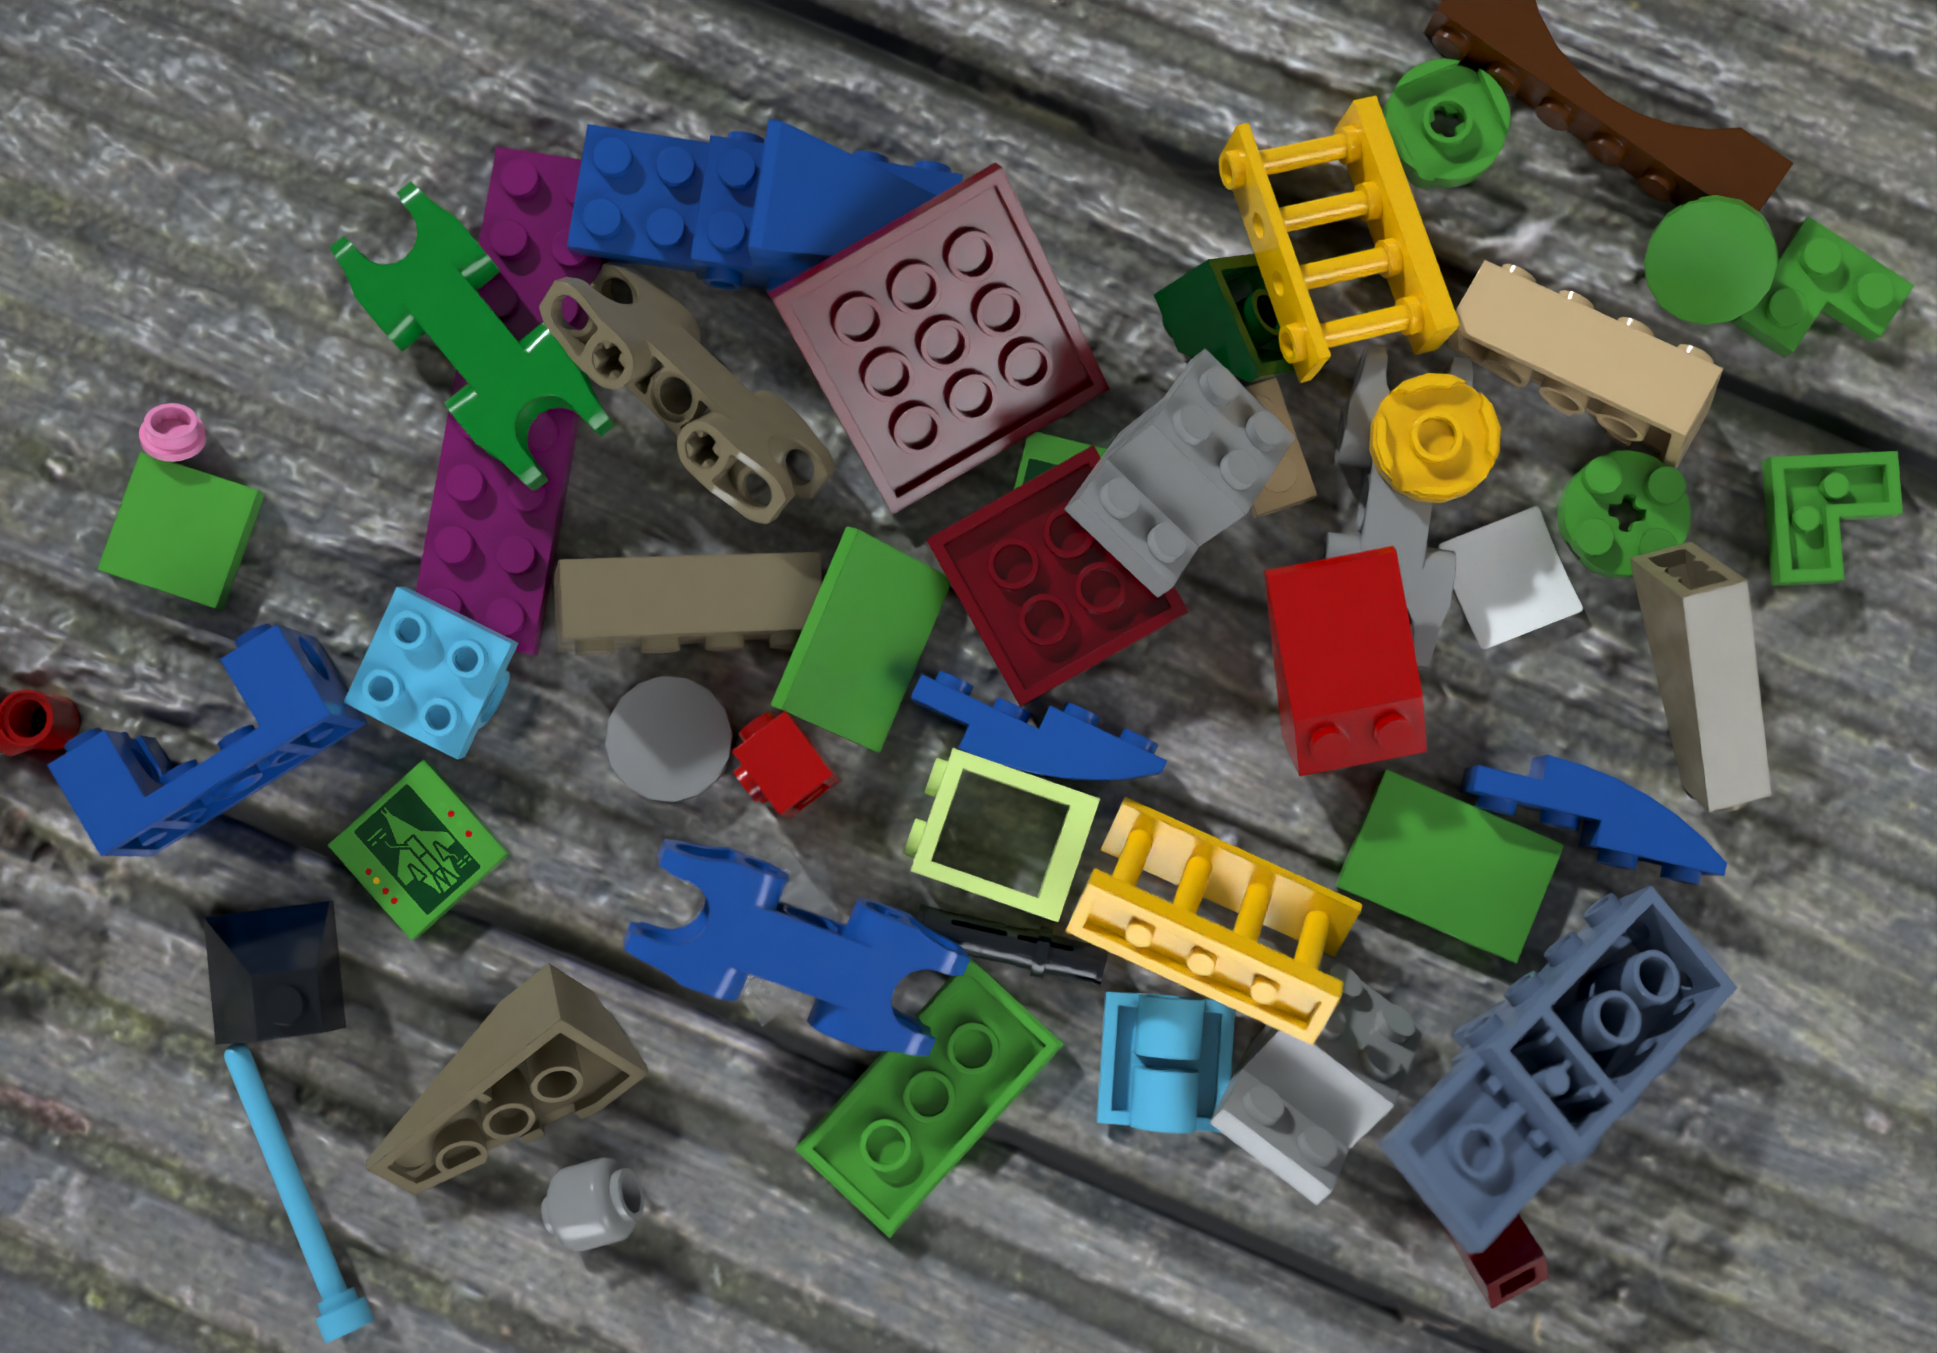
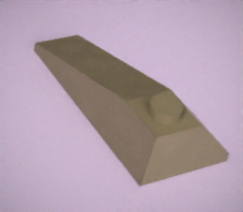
(528, 1064)

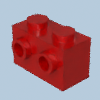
(782, 764)

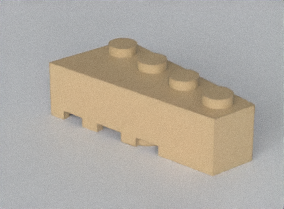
(1586, 360)

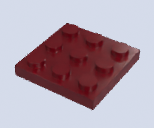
(1044, 586)

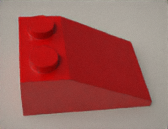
(1345, 661)

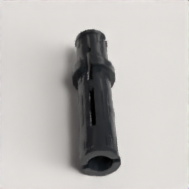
(1018, 946)

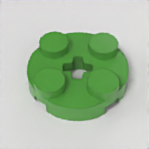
(1457, 91)
(1604, 482)

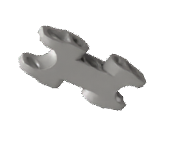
(1389, 517)

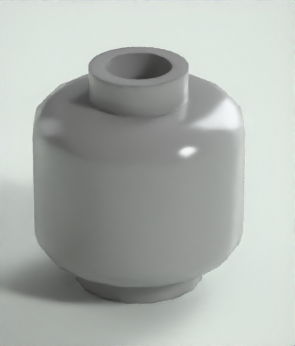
(592, 1204)

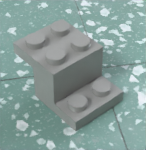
(1181, 473)
(1310, 1103)

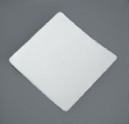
(1511, 578)

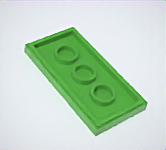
(921, 1114)

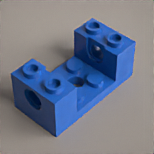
(141, 804)

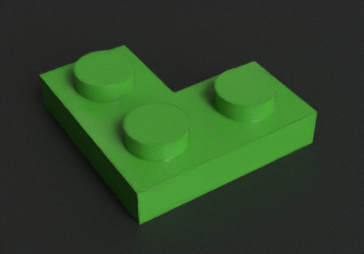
(1829, 275)
(1808, 500)

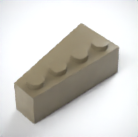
(683, 601)

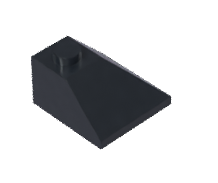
(274, 973)

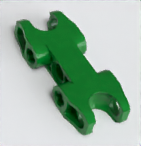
(438, 295)

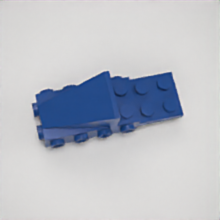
(738, 204)

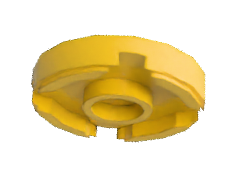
(1434, 438)

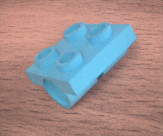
(432, 673)
(1163, 1061)

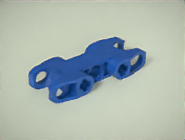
(753, 933)

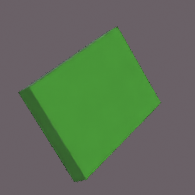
(862, 640)
(1449, 866)

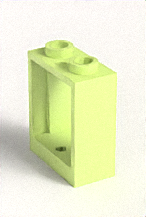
(1066, 853)

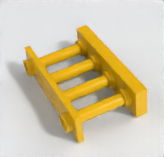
(1379, 198)
(1201, 953)

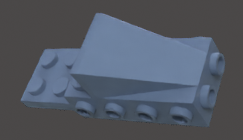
(1557, 1063)

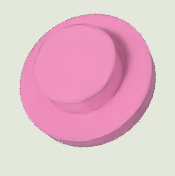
(172, 433)

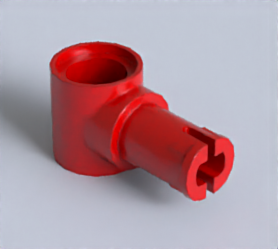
(16, 722)

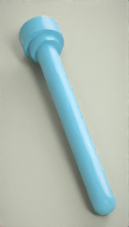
(340, 1307)

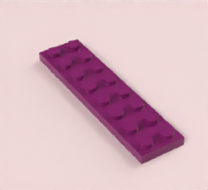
(487, 531)

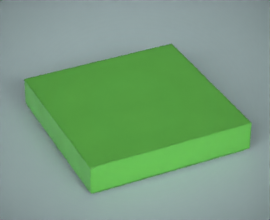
(181, 531)

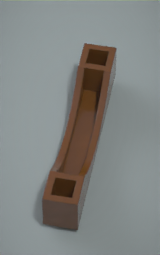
(1666, 159)

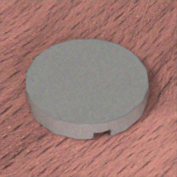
(669, 739)

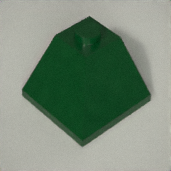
(1227, 313)

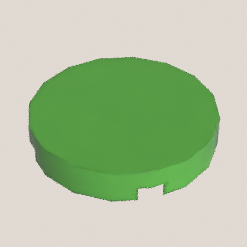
(1711, 260)

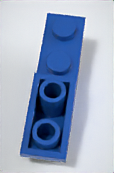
(1062, 748)
(1615, 816)

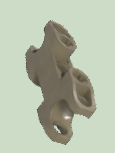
(654, 354)

